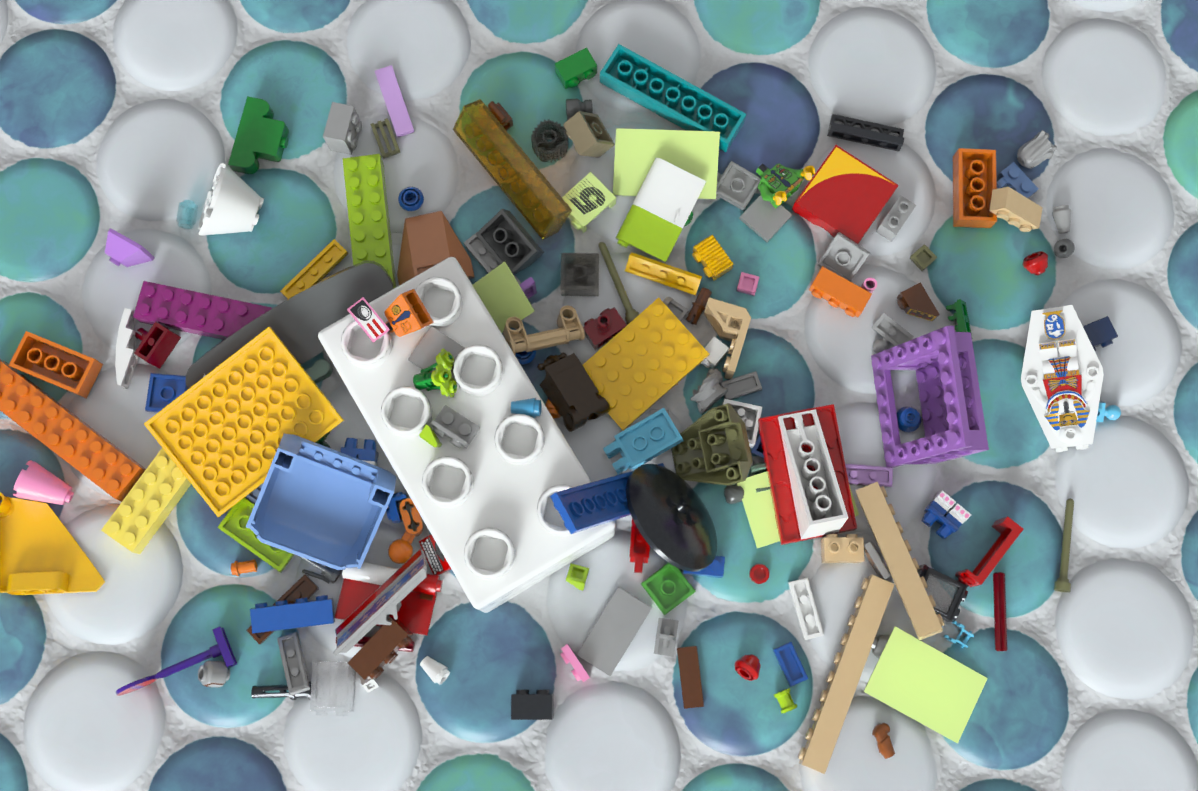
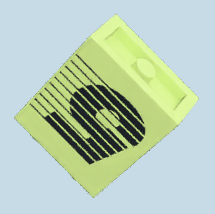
(587, 201)

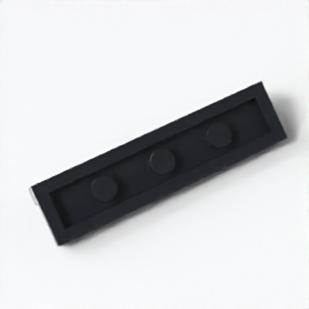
(865, 135)

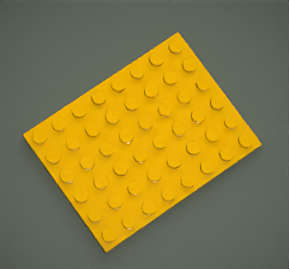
(235, 417)

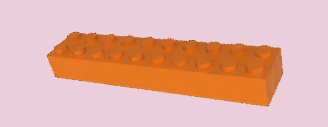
(67, 434)

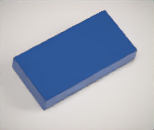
(790, 664)

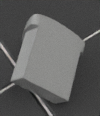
(677, 309)

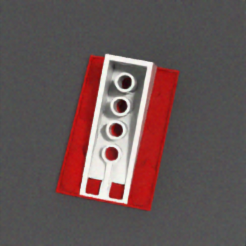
(807, 474)

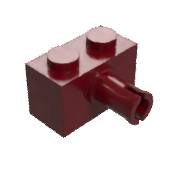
(604, 327)
(156, 344)

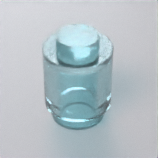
(187, 214)

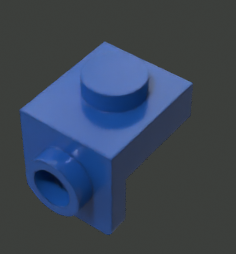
(393, 511)

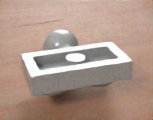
(891, 332)

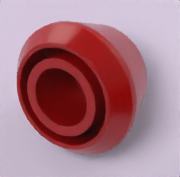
(1036, 262)
(748, 667)

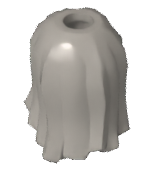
(1036, 150)

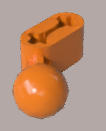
(401, 549)

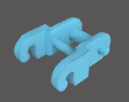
(962, 630)

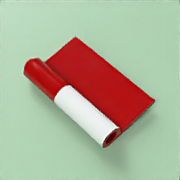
(363, 582)

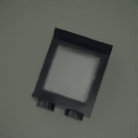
(945, 592)

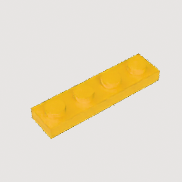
(316, 269)
(663, 273)

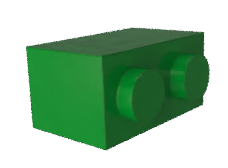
(576, 68)

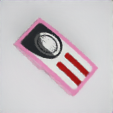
(368, 319)

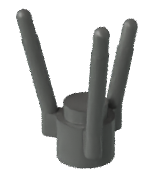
(330, 574)

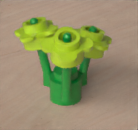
(440, 378)

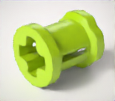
(785, 700)

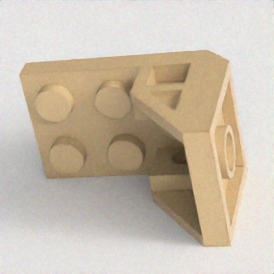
(731, 325)

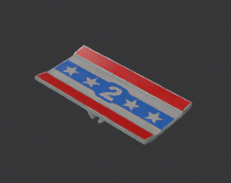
(381, 603)

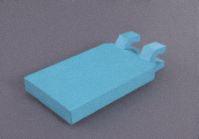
(643, 441)

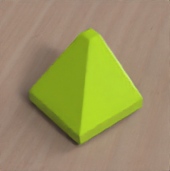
(429, 436)
(577, 576)

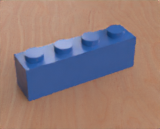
(292, 615)

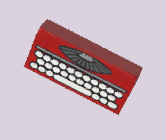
(434, 556)

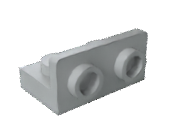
(455, 427)

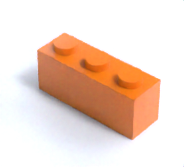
(840, 292)

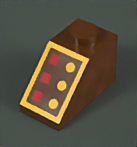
(917, 303)

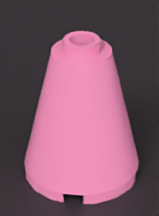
(41, 485)

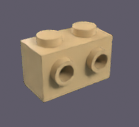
(842, 549)

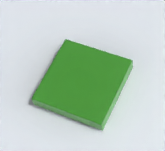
(668, 588)

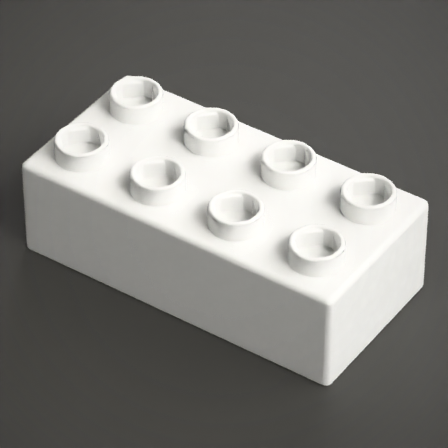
(480, 502)

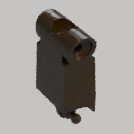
(571, 390)

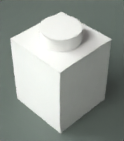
(717, 351)

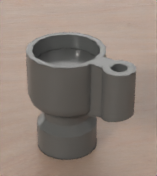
(575, 105)

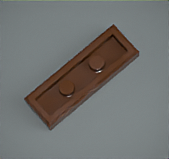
(690, 677)

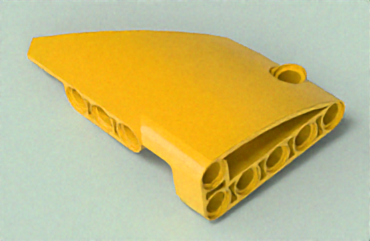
(40, 552)

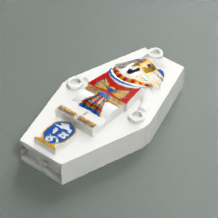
(1062, 377)

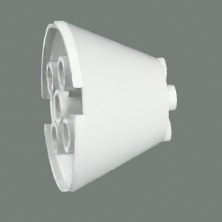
(230, 206)

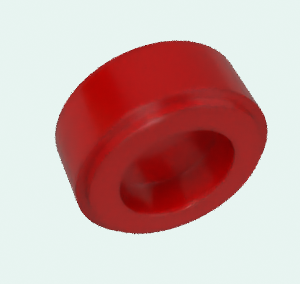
(759, 573)

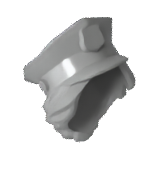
(709, 391)

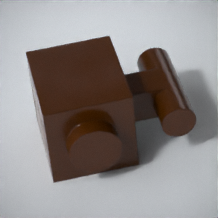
(501, 115)

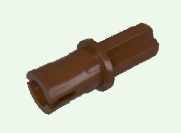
(699, 306)

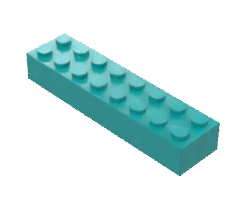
(670, 96)

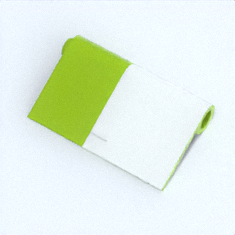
(660, 209)

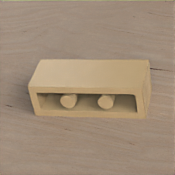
(1015, 209)

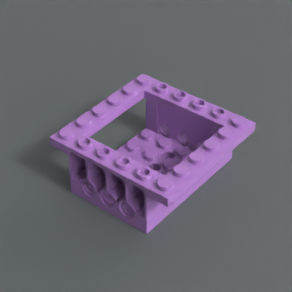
(946, 394)

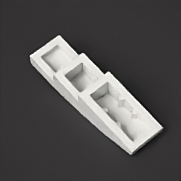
(125, 357)

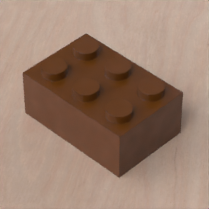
(381, 649)

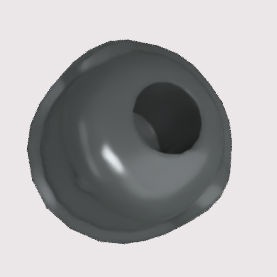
(1059, 248)
(733, 494)

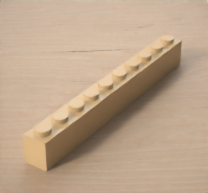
(846, 673)

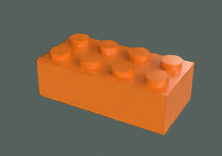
(973, 186)
(56, 364)

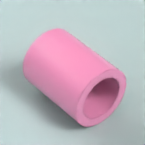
(872, 282)

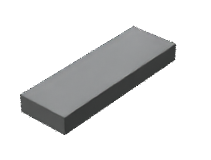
(293, 664)

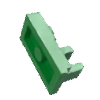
(961, 316)

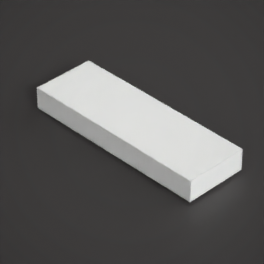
(805, 608)

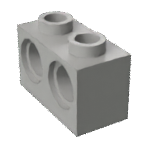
(896, 218)

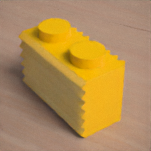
(712, 258)

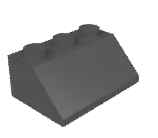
(509, 241)

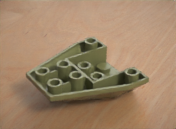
(714, 449)

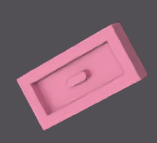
(578, 671)

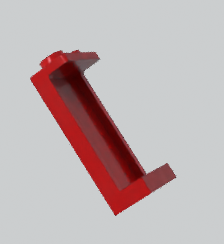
(1008, 532)

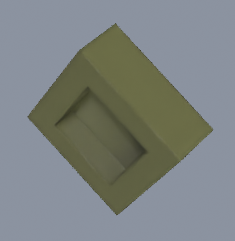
(923, 257)

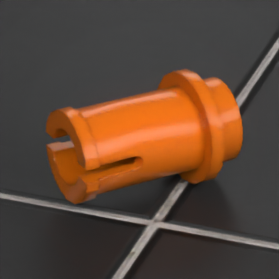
(243, 567)

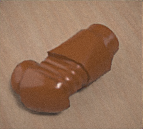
(883, 740)

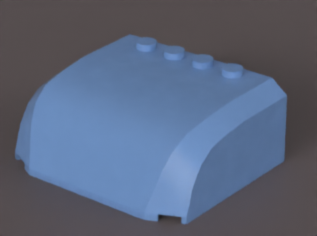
(321, 503)

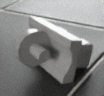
(666, 637)

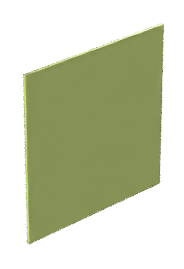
(503, 296)

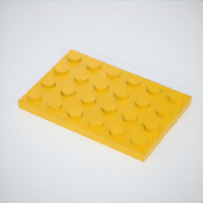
(644, 362)

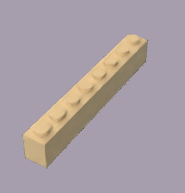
(899, 562)

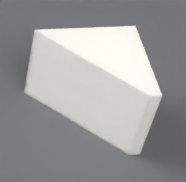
(369, 685)

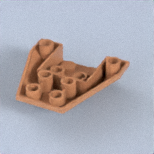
(427, 242)

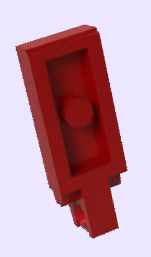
(638, 549)

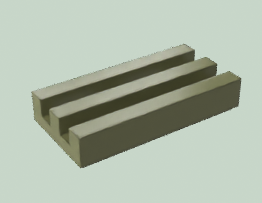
(380, 125)

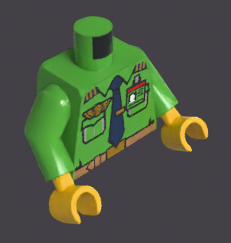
(781, 182)

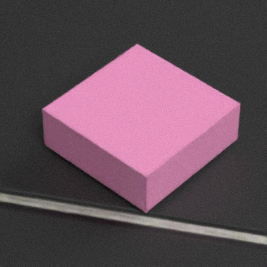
(747, 283)

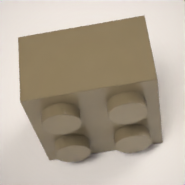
(588, 134)

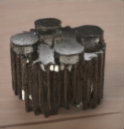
(551, 150)

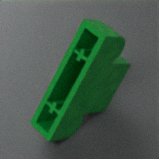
(257, 137)

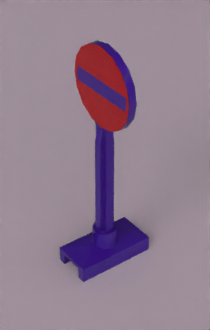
(221, 648)

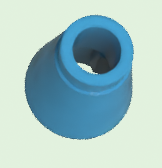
(528, 407)

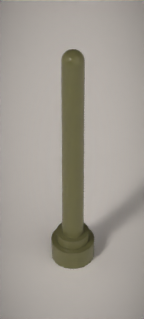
(630, 313)
(1062, 583)

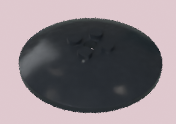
(671, 517)

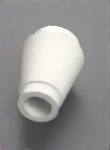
(435, 670)

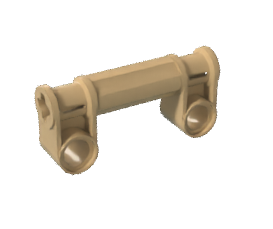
(568, 330)

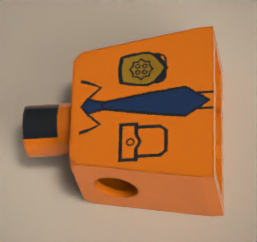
(407, 314)

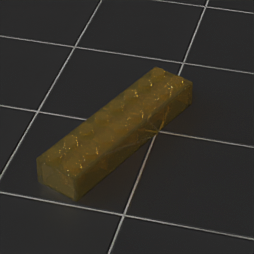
(511, 169)

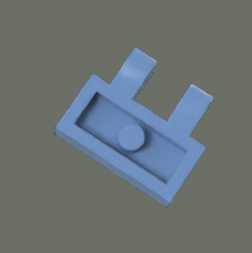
(1017, 180)

